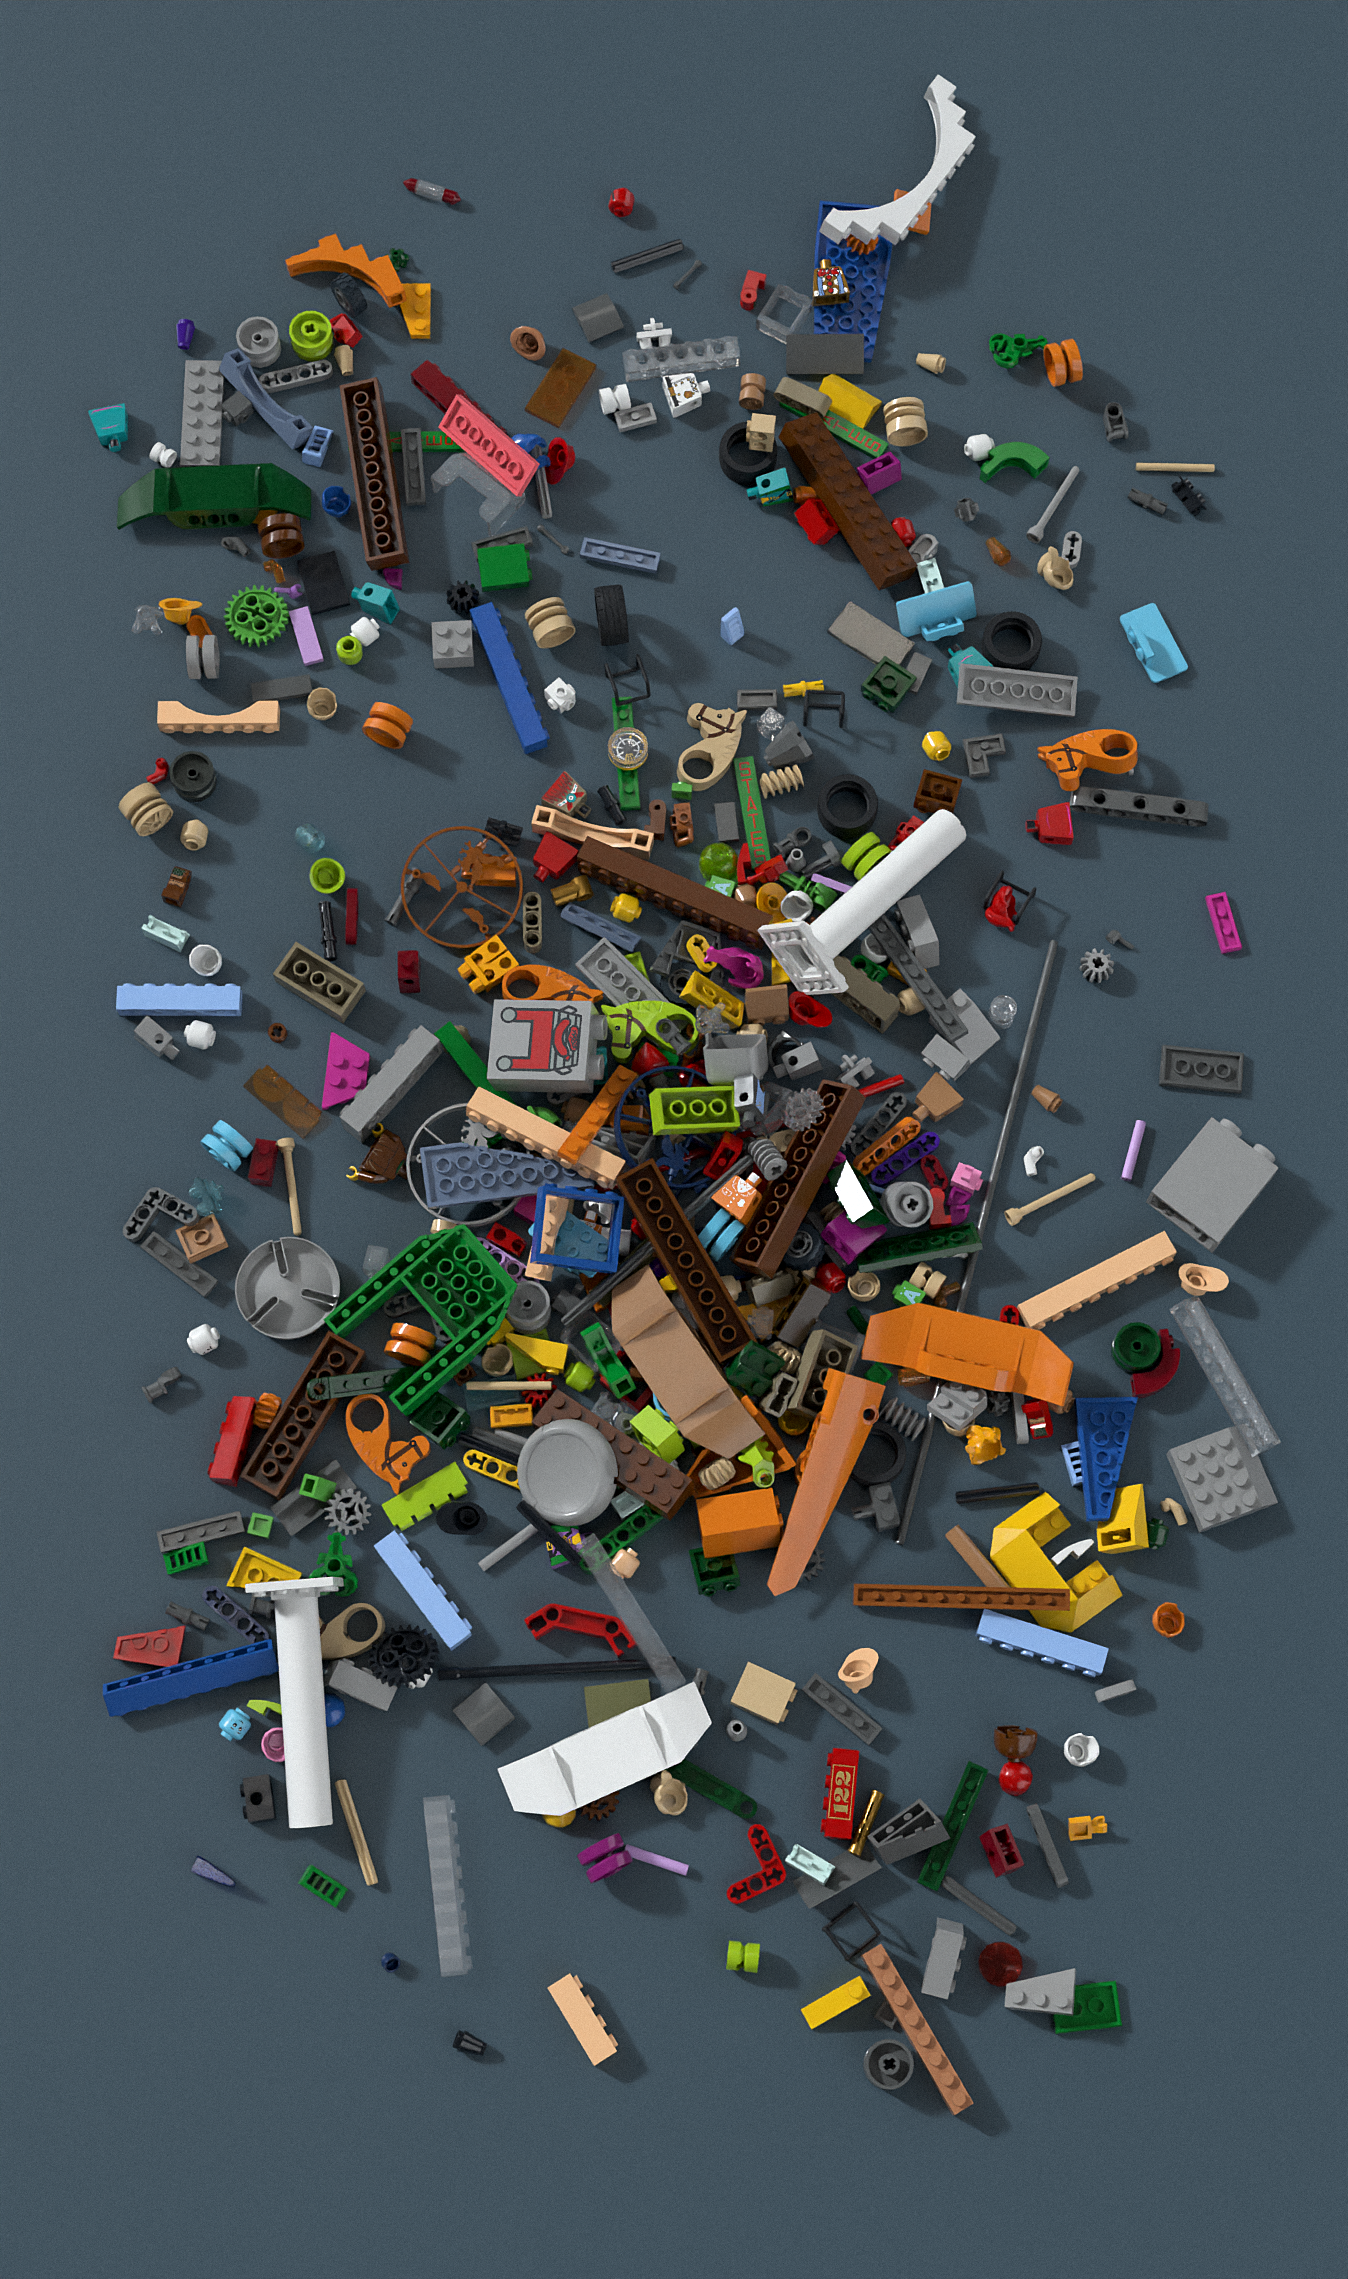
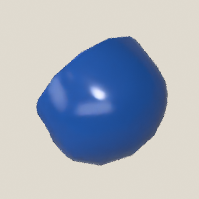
(336, 501)
(333, 1709)

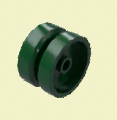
(1140, 1336)

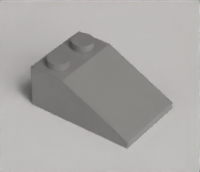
(980, 1033)

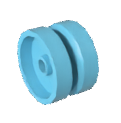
(226, 1145)
(722, 1237)

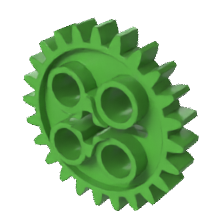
(248, 630)

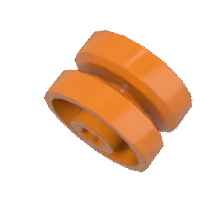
(1063, 362)
(387, 725)
(410, 1344)

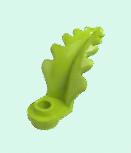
(760, 1461)

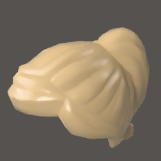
(1055, 570)
(668, 1793)

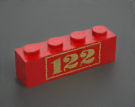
(841, 1794)

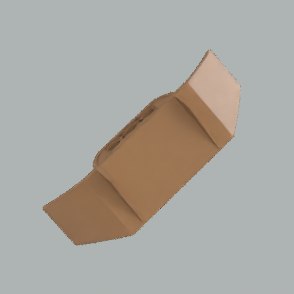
(679, 1367)

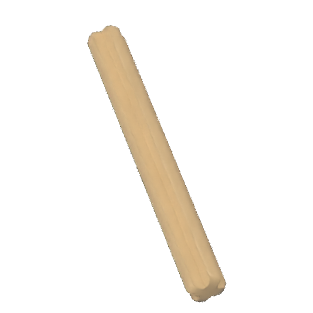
(356, 1832)

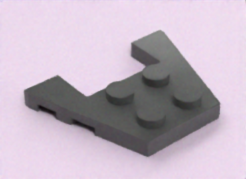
(677, 950)

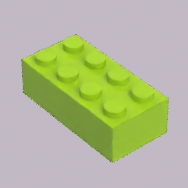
(693, 1110)

